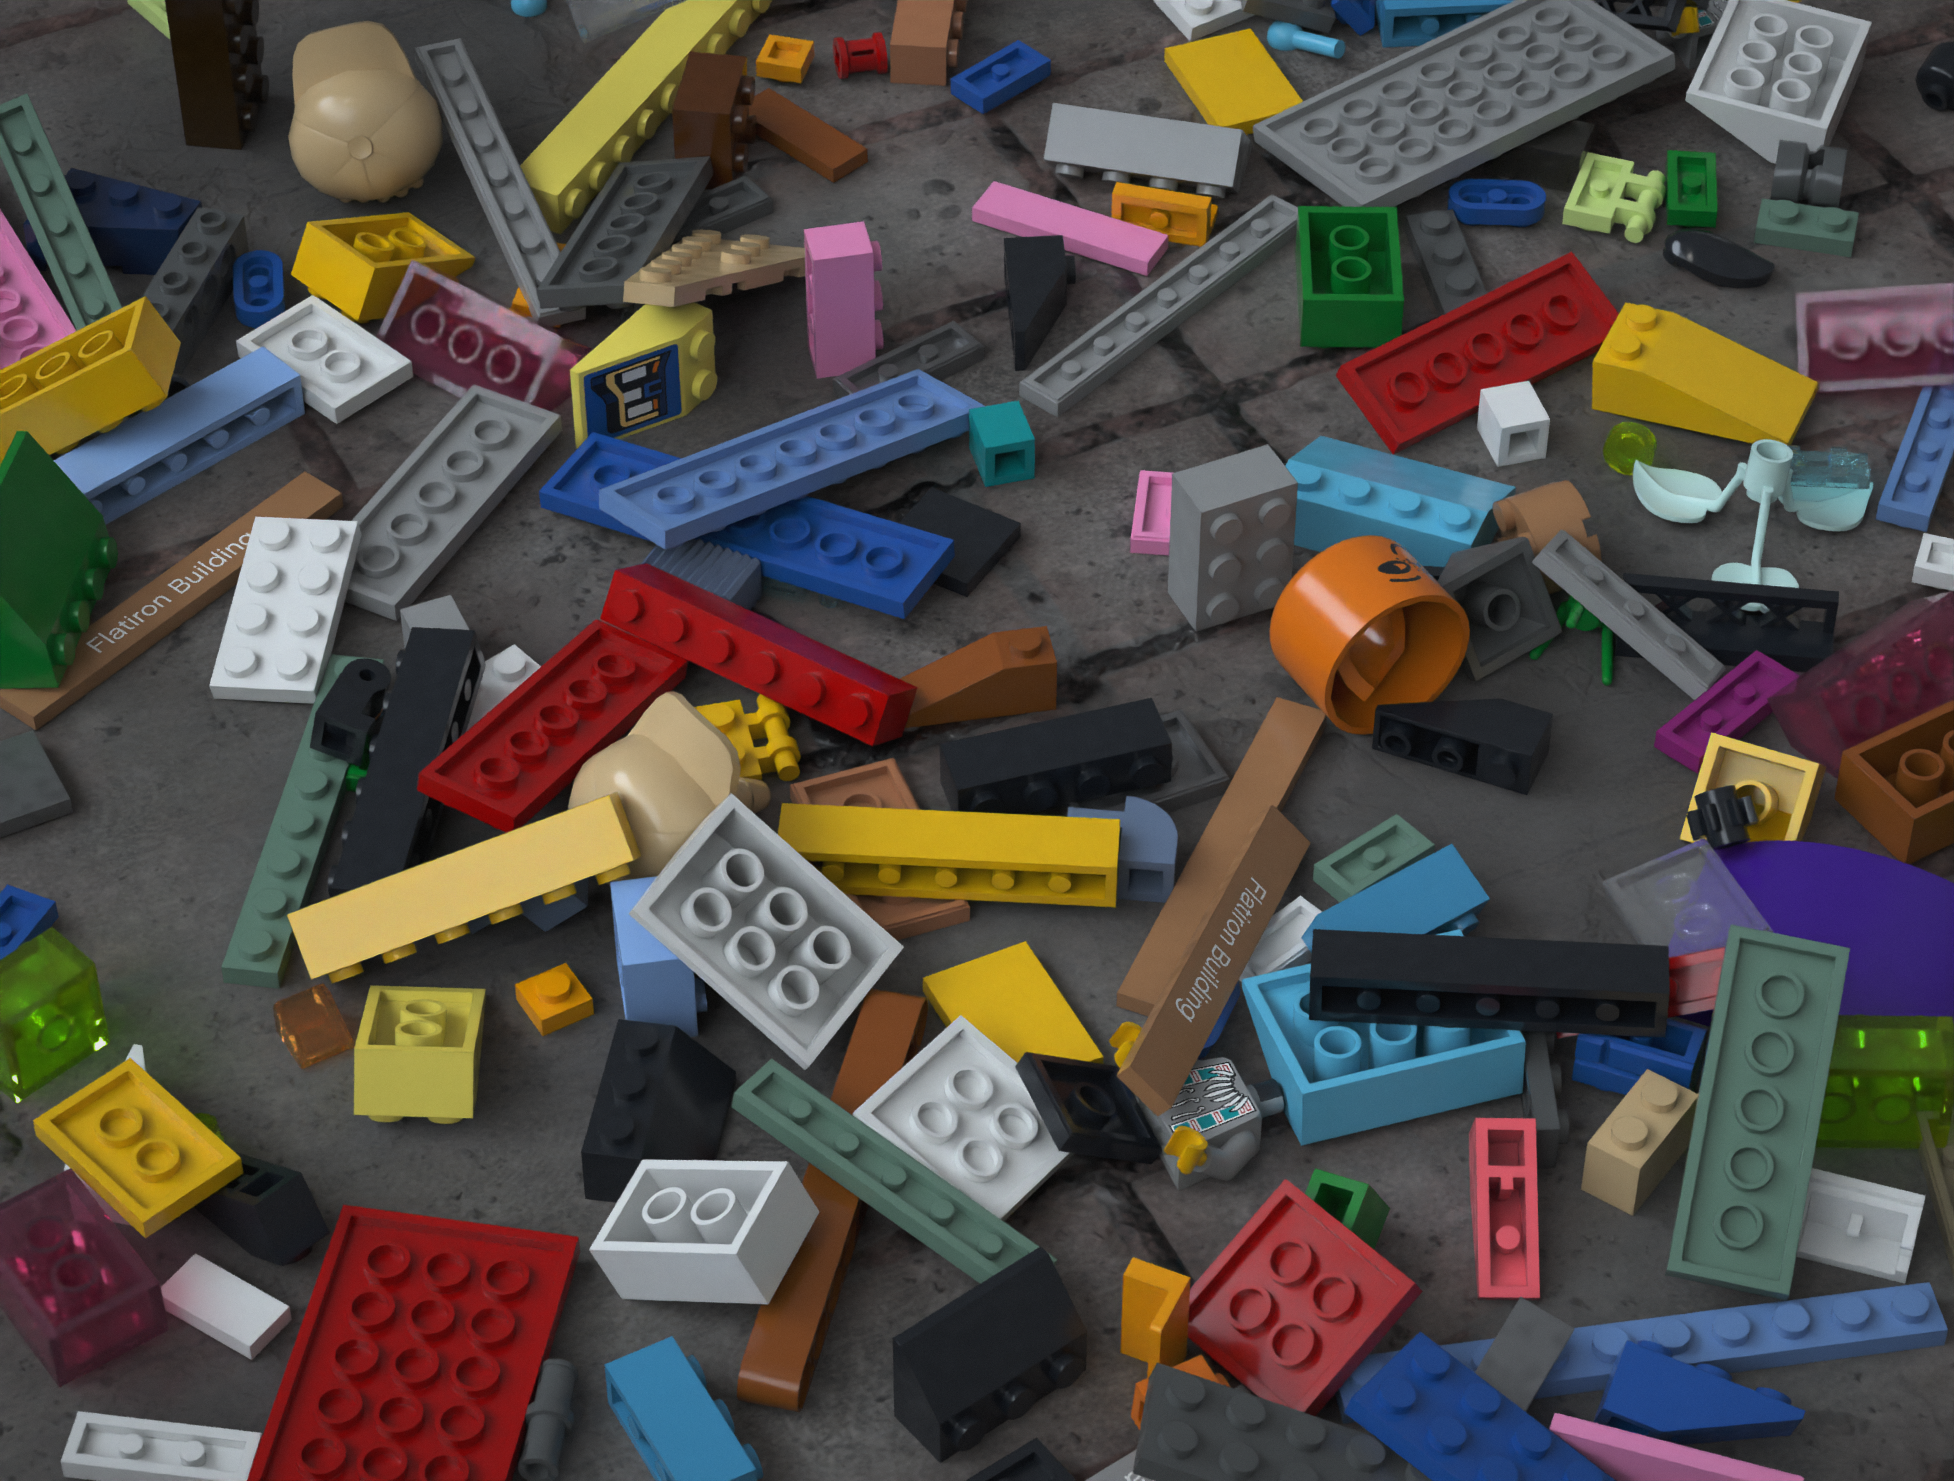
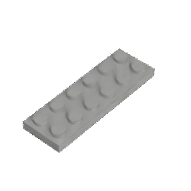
(444, 496)

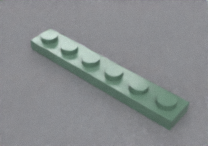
(54, 214)
(880, 1173)

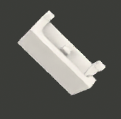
(1859, 1225)

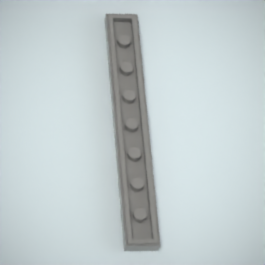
(493, 171)
(1161, 307)

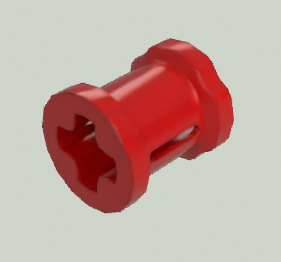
(849, 59)

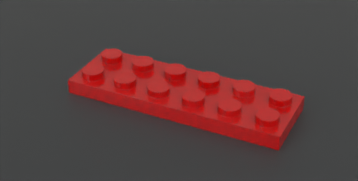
(1493, 341)
(551, 726)

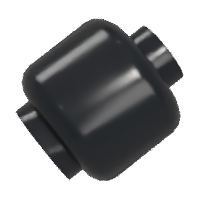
(1936, 77)

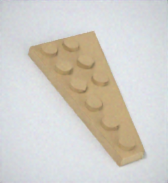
(709, 266)

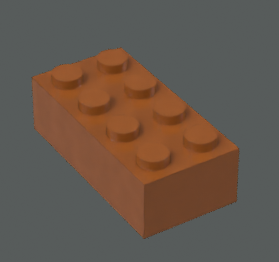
(1904, 785)

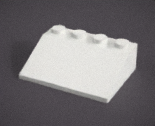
(1779, 73)
(766, 930)

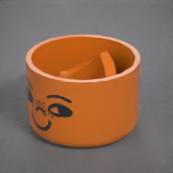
(1367, 631)

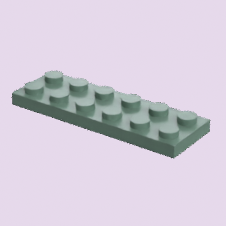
(1758, 1112)

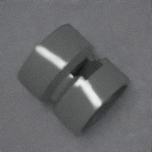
(1808, 174)

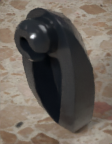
(1717, 259)

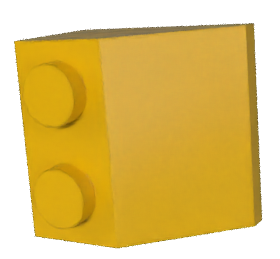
(1780, 786)

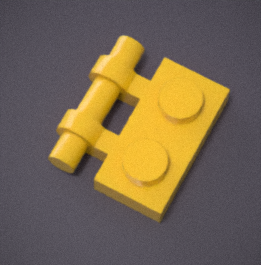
(768, 722)

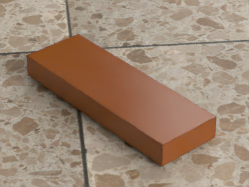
(806, 136)

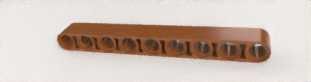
(798, 1317)

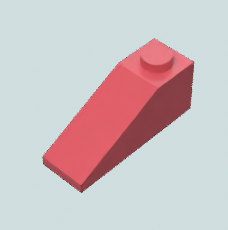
(1505, 1207)

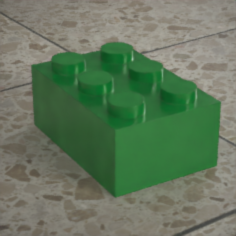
(1348, 276)

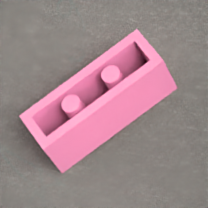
(842, 297)

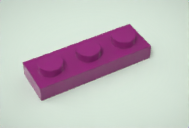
(1726, 708)

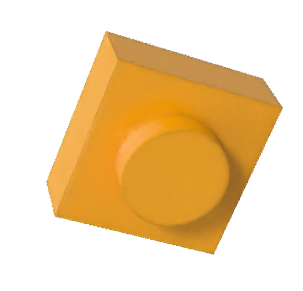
(785, 58)
(554, 999)

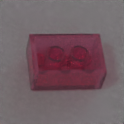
(73, 1280)

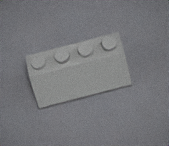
(1146, 149)

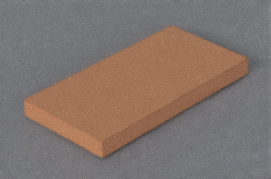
(882, 787)

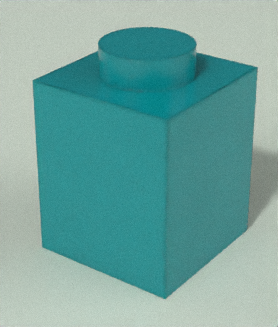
(1001, 443)

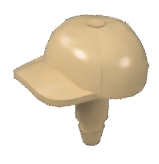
(361, 115)
(668, 779)

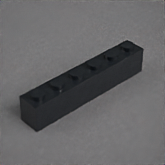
(421, 719)
(1489, 983)

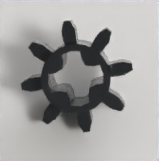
(1722, 817)

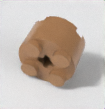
(1541, 515)

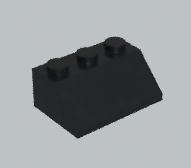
(654, 1102)
(987, 1356)

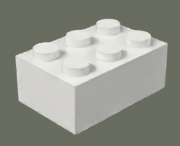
(705, 1231)

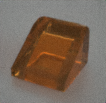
(311, 1026)

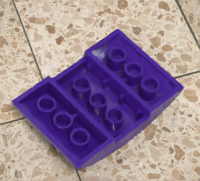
(1880, 908)

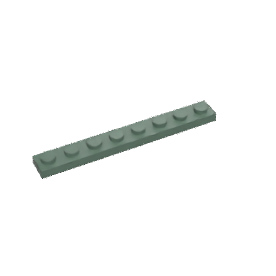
(289, 857)

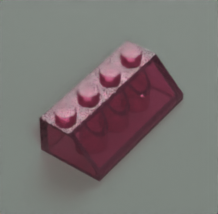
(1877, 337)
(471, 338)
(1872, 683)

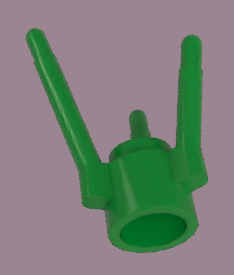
(1580, 618)

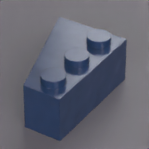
(126, 221)

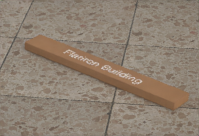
(166, 603)
(1213, 961)

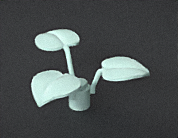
(1767, 476)

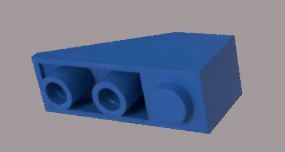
(1688, 1403)

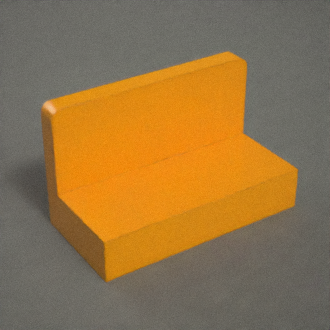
(1180, 215)
(1154, 1314)

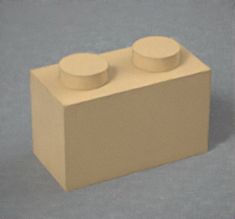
(1639, 1142)

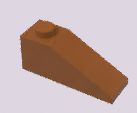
(987, 679)

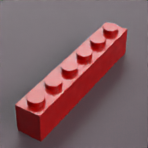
(759, 653)

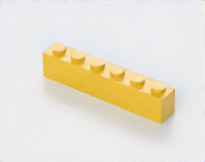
(958, 853)
(464, 886)

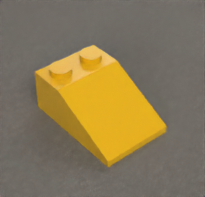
(364, 260)

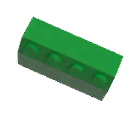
(50, 566)

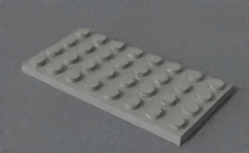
(1462, 100)

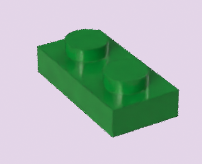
(1691, 189)

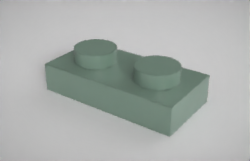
(1806, 227)
(1371, 858)

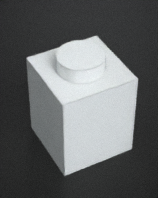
(1513, 423)

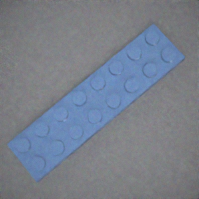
(788, 459)

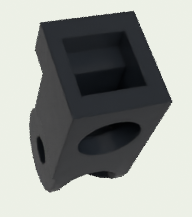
(349, 711)

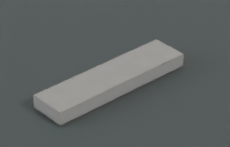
(1629, 614)

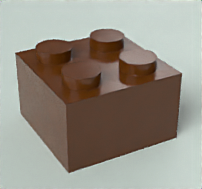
(714, 114)

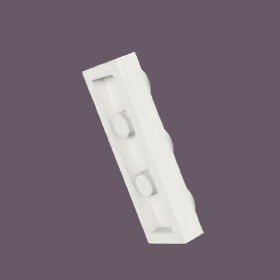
(154, 1450)

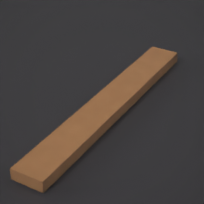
(1262, 779)

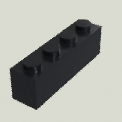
(1058, 761)

